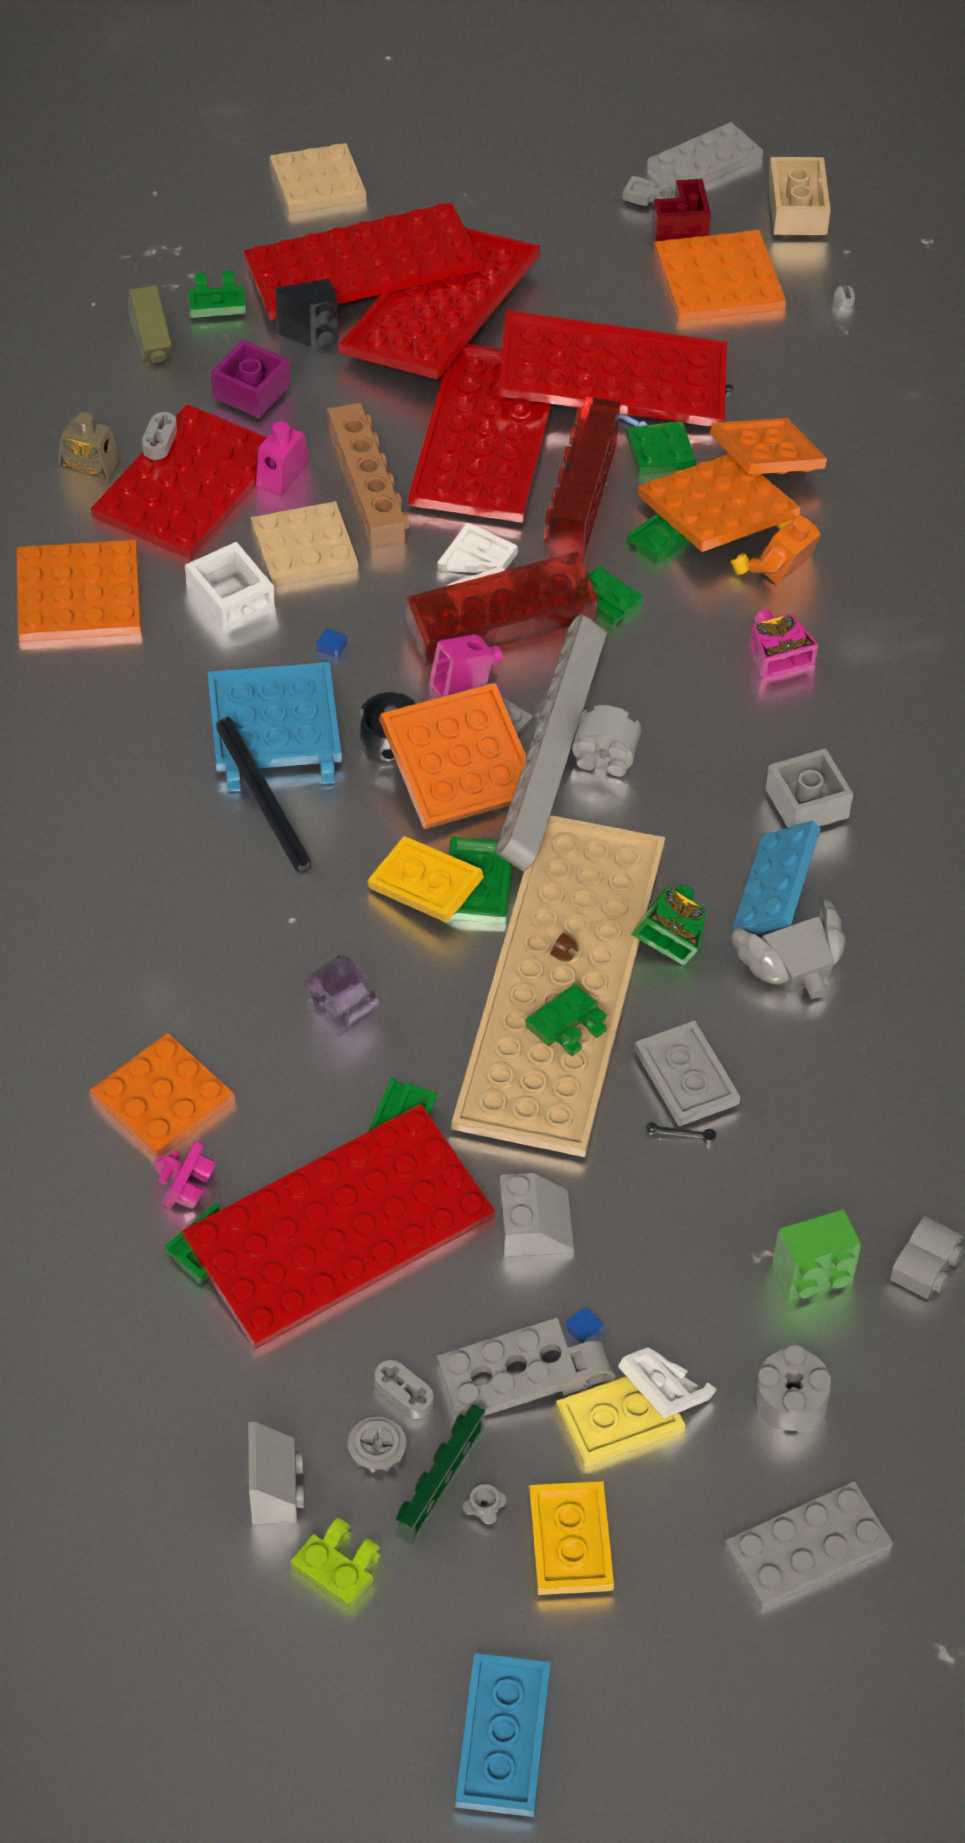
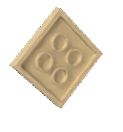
(317, 178)
(304, 544)

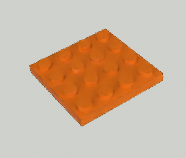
(719, 275)
(717, 502)
(78, 591)
(456, 754)

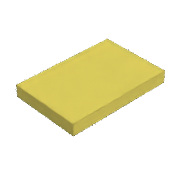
(613, 1421)

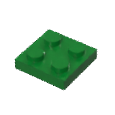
(660, 448)

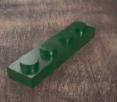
(447, 1462)

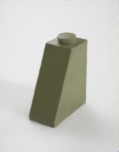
(149, 324)

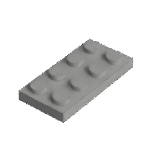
(706, 156)
(807, 1545)

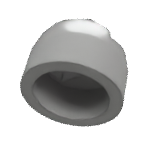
(840, 299)

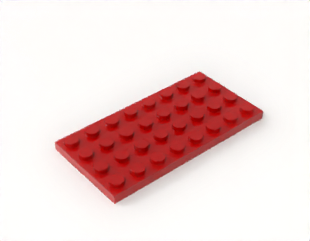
(368, 256)
(432, 322)
(642, 369)
(479, 444)
(337, 1225)

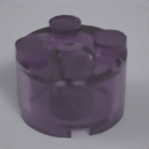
(340, 994)

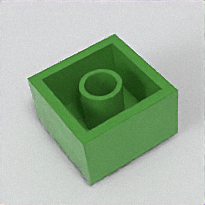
(816, 1255)

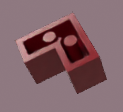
(684, 215)

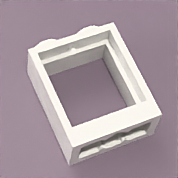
(229, 610)

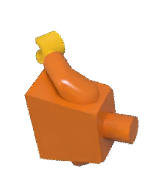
(785, 551)

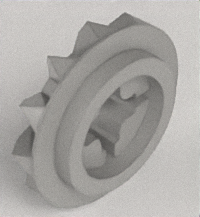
(366, 1432)

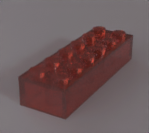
(582, 478)
(503, 605)

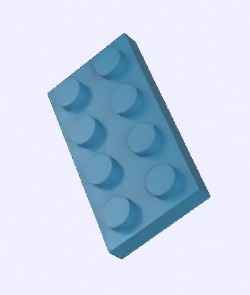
(776, 878)
(503, 1735)

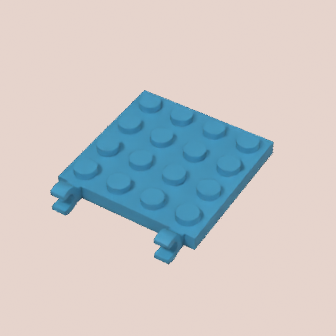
(280, 714)

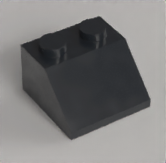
(307, 313)

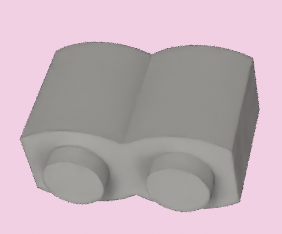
(926, 1258)

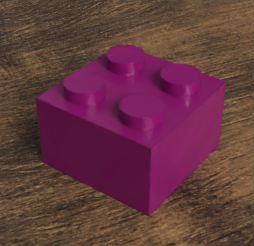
(250, 378)

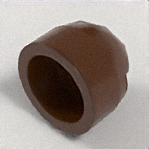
(562, 947)

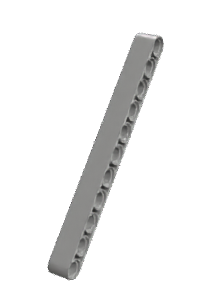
(551, 743)

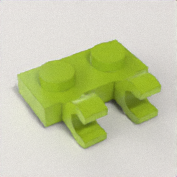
(332, 1571)

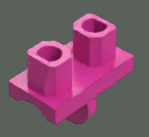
(193, 1164)

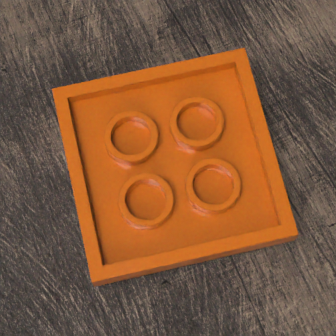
(768, 446)
(162, 1095)

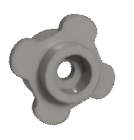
(480, 1493)

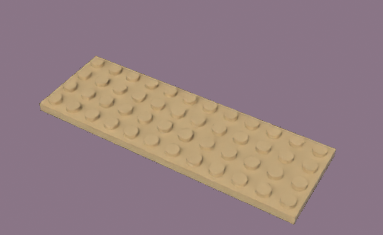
(596, 890)

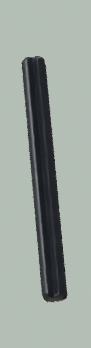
(263, 795)

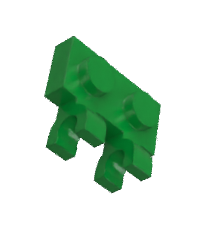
(216, 301)
(562, 1014)

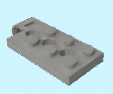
(575, 1371)

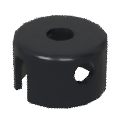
(371, 732)

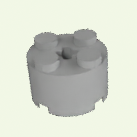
(606, 740)
(793, 1390)

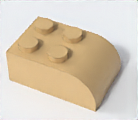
(799, 196)

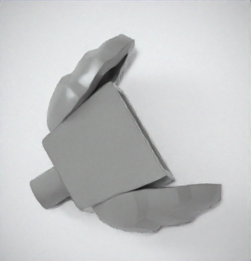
(797, 953)

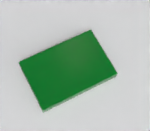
(491, 896)

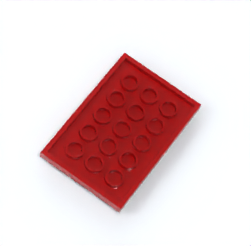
(190, 490)

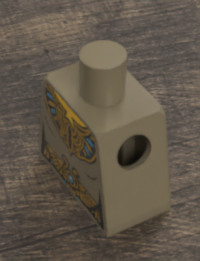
(88, 448)

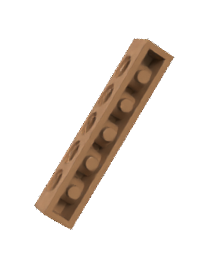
(367, 475)

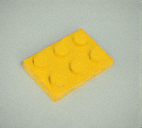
(425, 879)
(571, 1538)

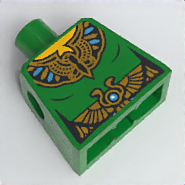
(673, 924)

